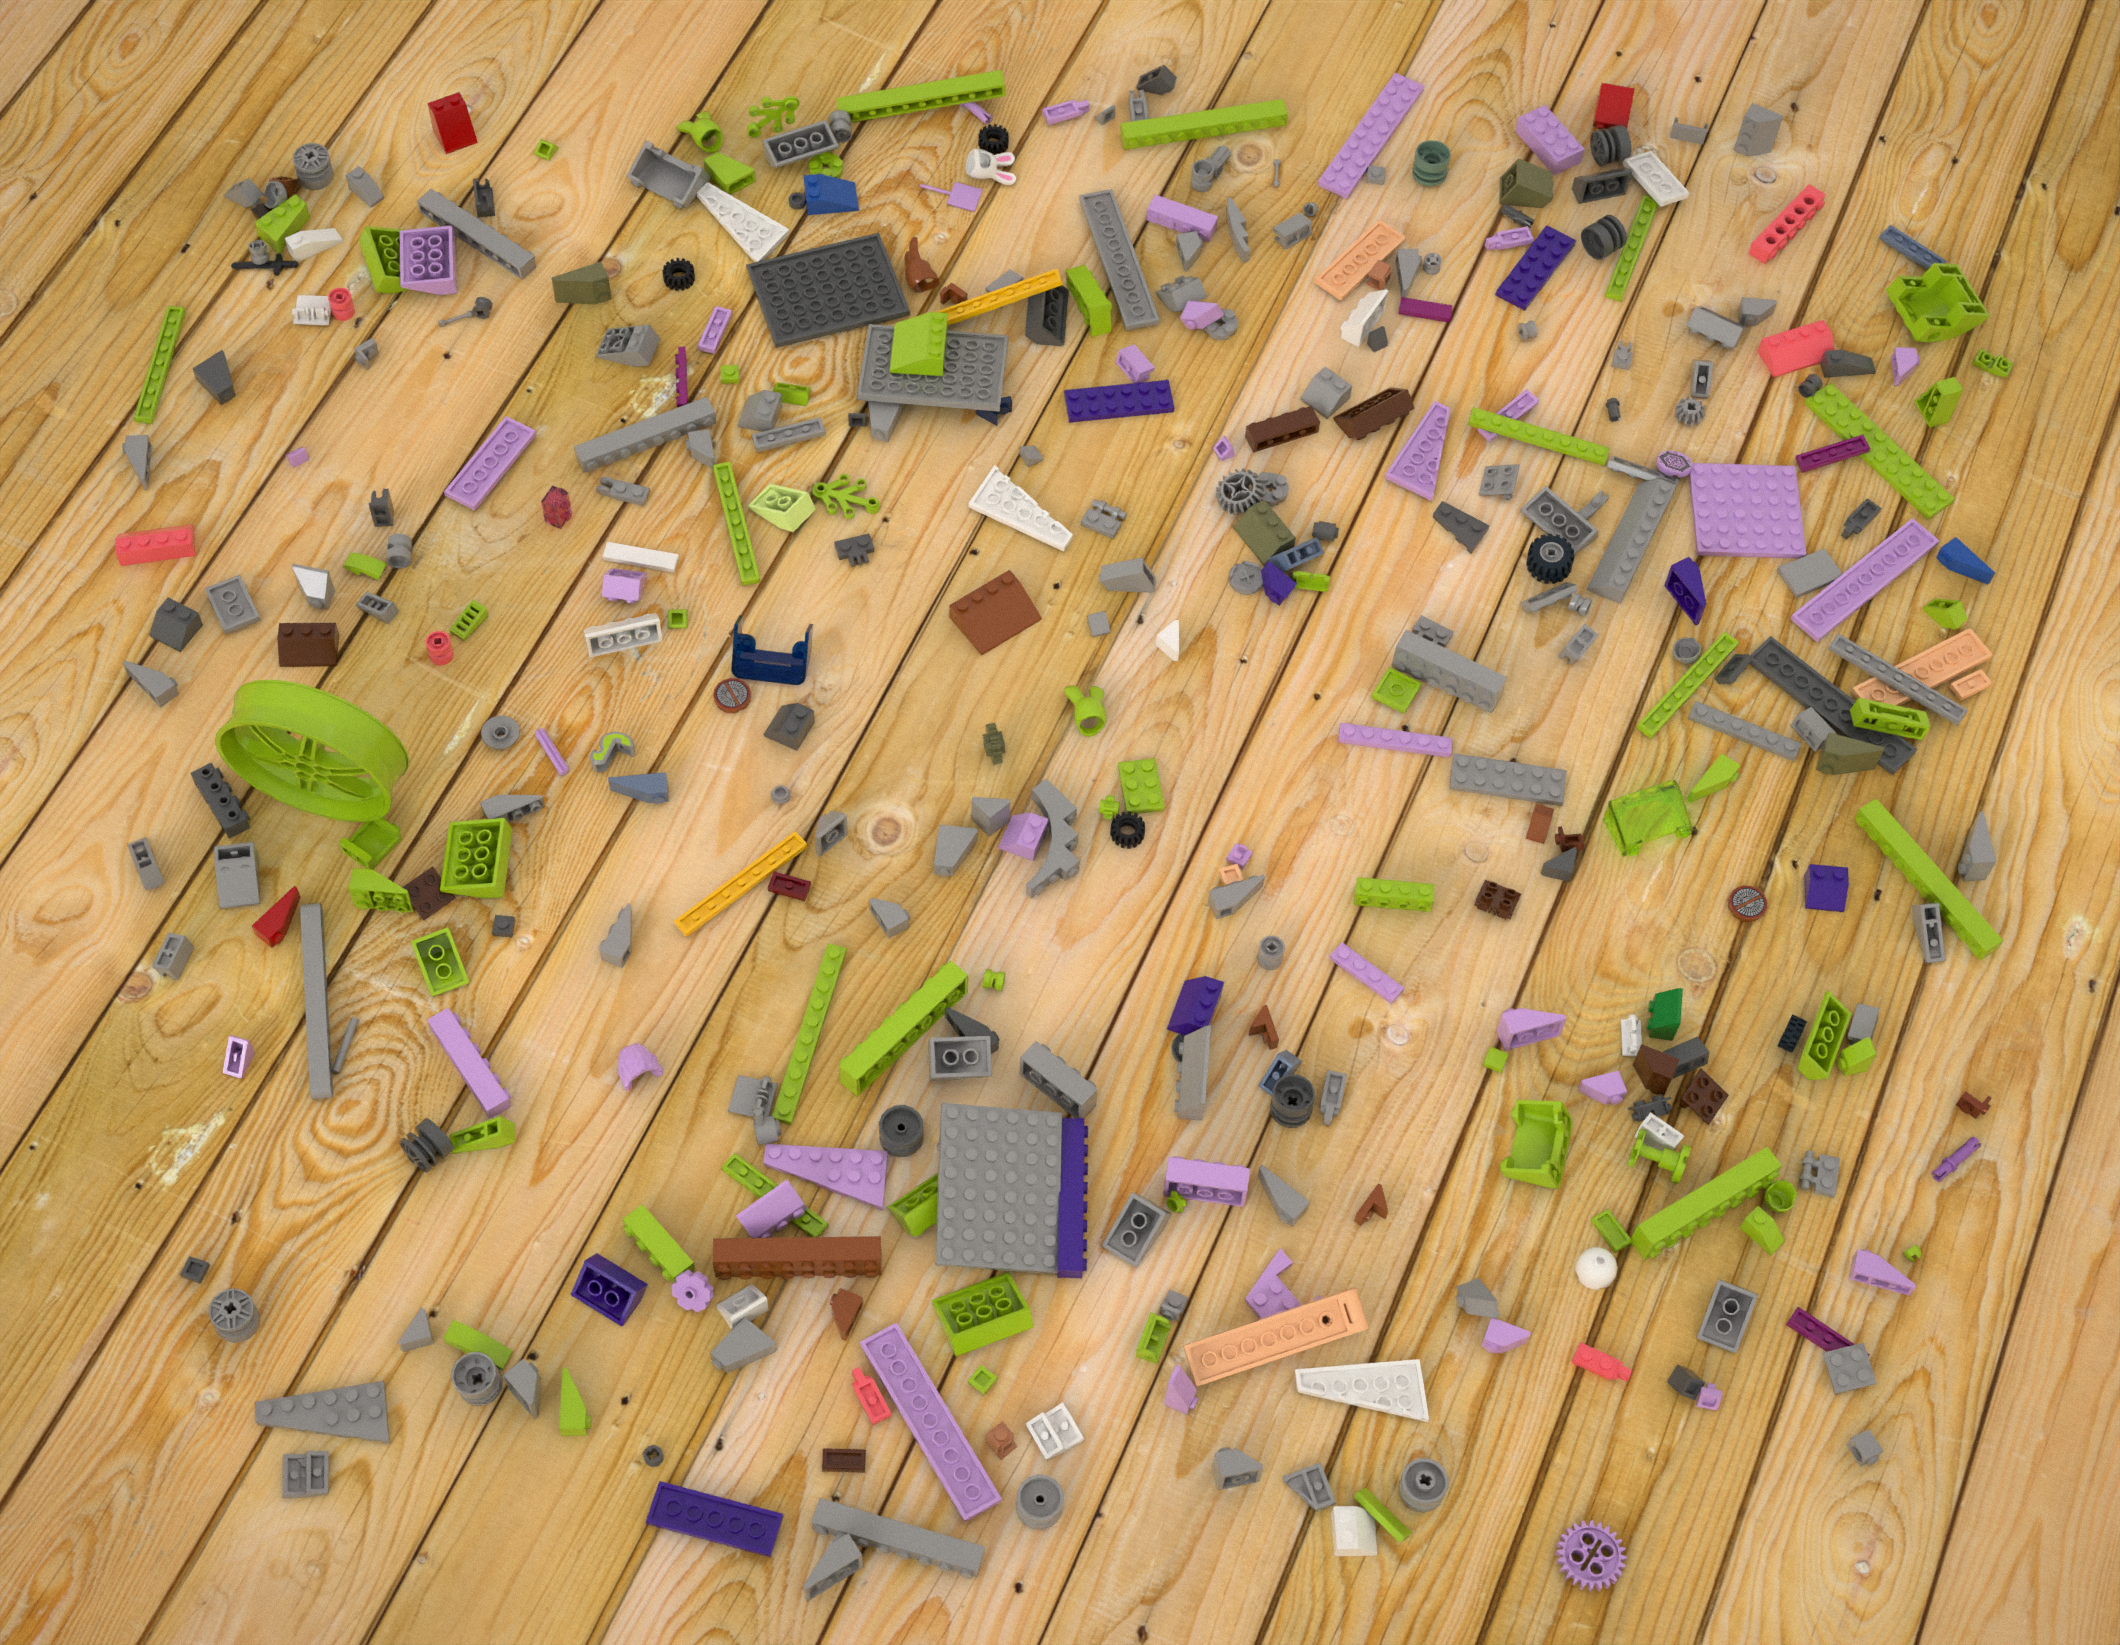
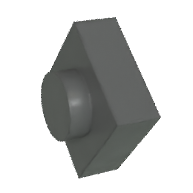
(503, 926)
(195, 1270)

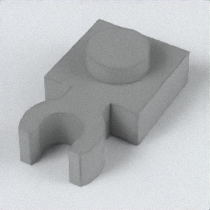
(1622, 356)

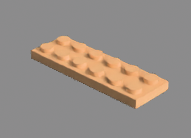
(1356, 262)

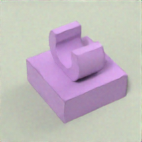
(1239, 855)
(1709, 1397)

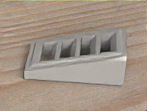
(386, 614)

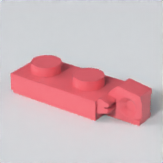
(1600, 1363)
(870, 1397)

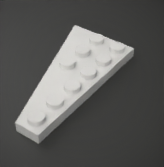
(749, 228)
(1015, 508)
(1380, 1386)

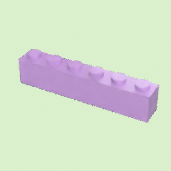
(469, 1063)

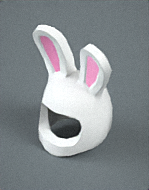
(984, 165)

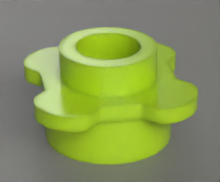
(1176, 1202)

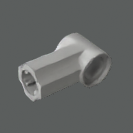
(1219, 158)

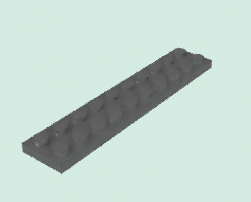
(1826, 699)

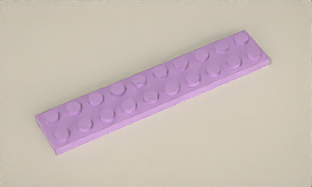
(1370, 135)
(1864, 580)
(930, 1422)

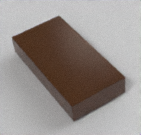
(844, 1460)

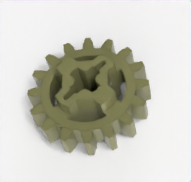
(994, 743)

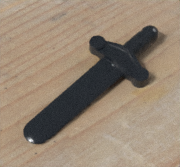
(278, 264)

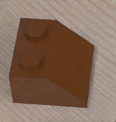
(1655, 1069)

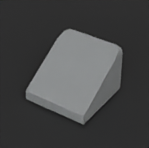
(1106, 115)
(1030, 455)
(1098, 624)

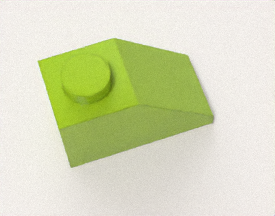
(1946, 612)
(1857, 1057)
(1763, 1230)

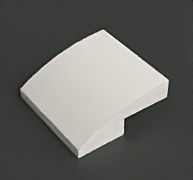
(1055, 1431)

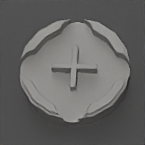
(1246, 578)

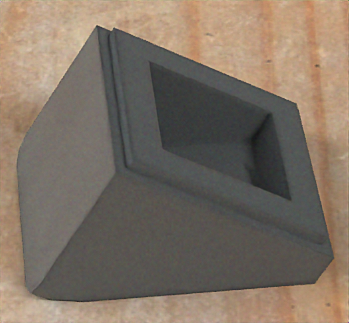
(1377, 339)
(857, 419)

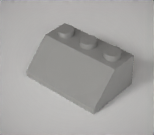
(1758, 131)
(1716, 327)

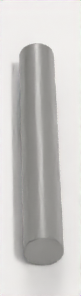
(345, 1045)

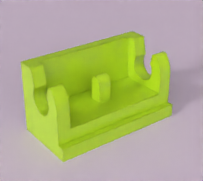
(1153, 1338)

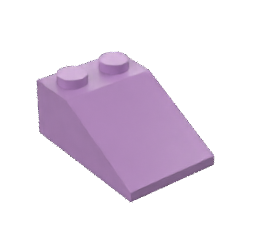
(1528, 1026)

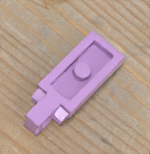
(1065, 111)
(1509, 239)

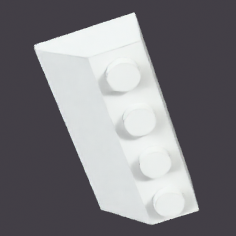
(623, 635)

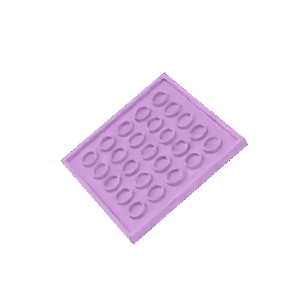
(1746, 510)

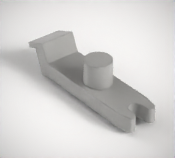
(1590, 509)

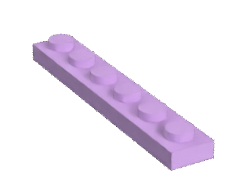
(1395, 740)

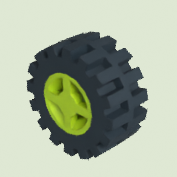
(1792, 1033)

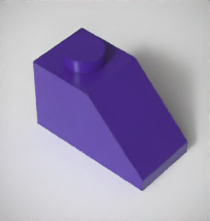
(1276, 583)

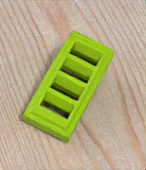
(475, 610)

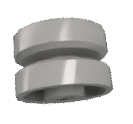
(1423, 1485)
(1037, 1514)

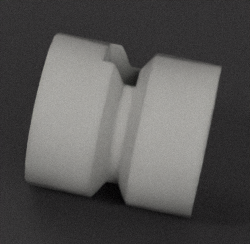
(840, 126)
(1202, 175)
(399, 551)
(1270, 952)

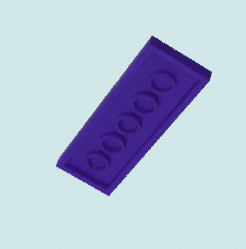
(1535, 268)
(1119, 401)
(714, 1519)

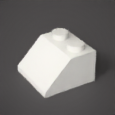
(1353, 1531)

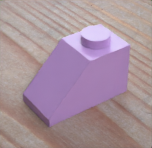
(1200, 314)
(1903, 363)
(1604, 1088)
(1503, 1336)

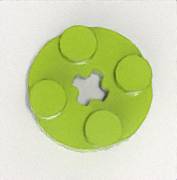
(826, 159)

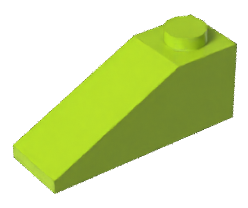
(1716, 778)
(483, 1136)
(573, 1413)

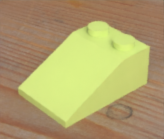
(783, 506)

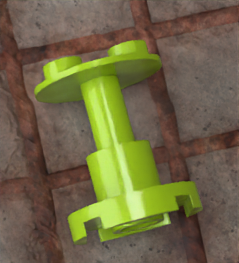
(1667, 1158)

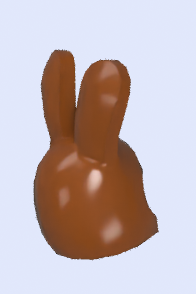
(918, 270)

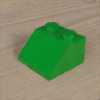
(1665, 1014)

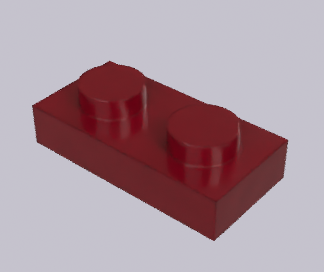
(789, 886)

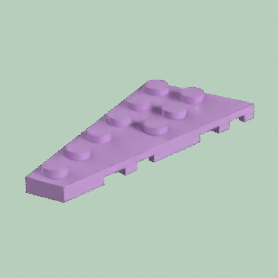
(1420, 458)
(839, 1170)

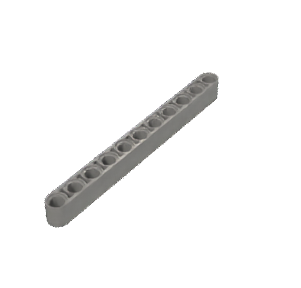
(316, 1001)

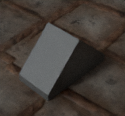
(1560, 866)

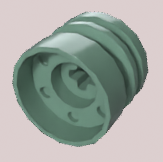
(1431, 163)

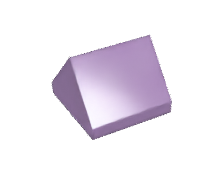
(1224, 449)
(297, 456)

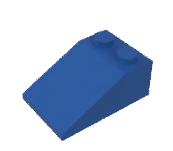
(829, 195)

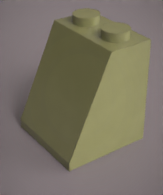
(1526, 185)

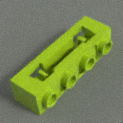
(1890, 718)

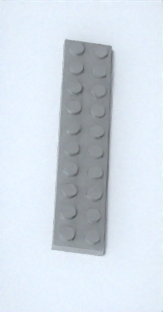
(1119, 259)

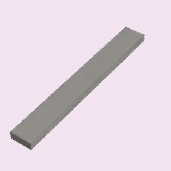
(1898, 679)

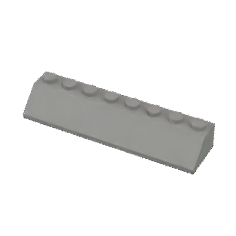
(1631, 539)

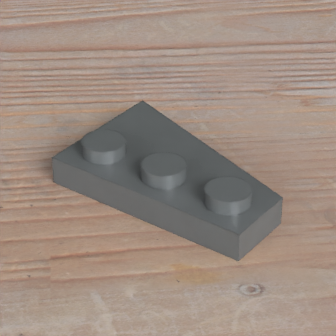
(1463, 526)

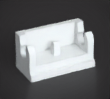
(1659, 1134)

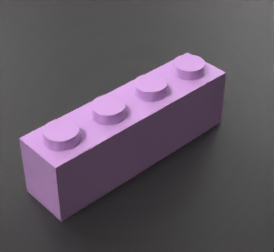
(1181, 217)

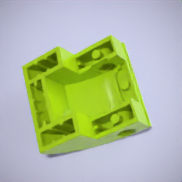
(1937, 303)

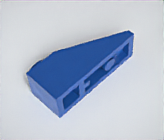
(1963, 561)

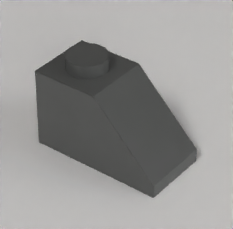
(1157, 81)

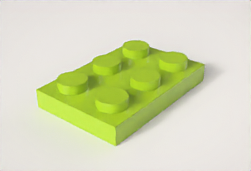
(1141, 786)

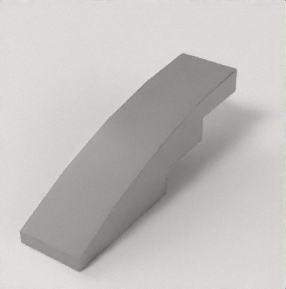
(1236, 226)

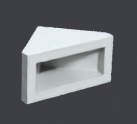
(1168, 640)

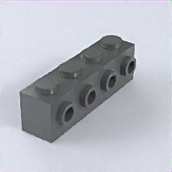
(220, 801)

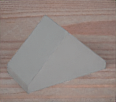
(417, 1334)

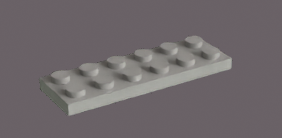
(1508, 779)

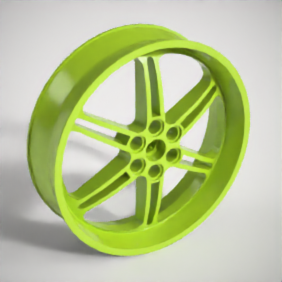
(302, 771)

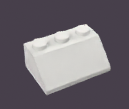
(1364, 317)

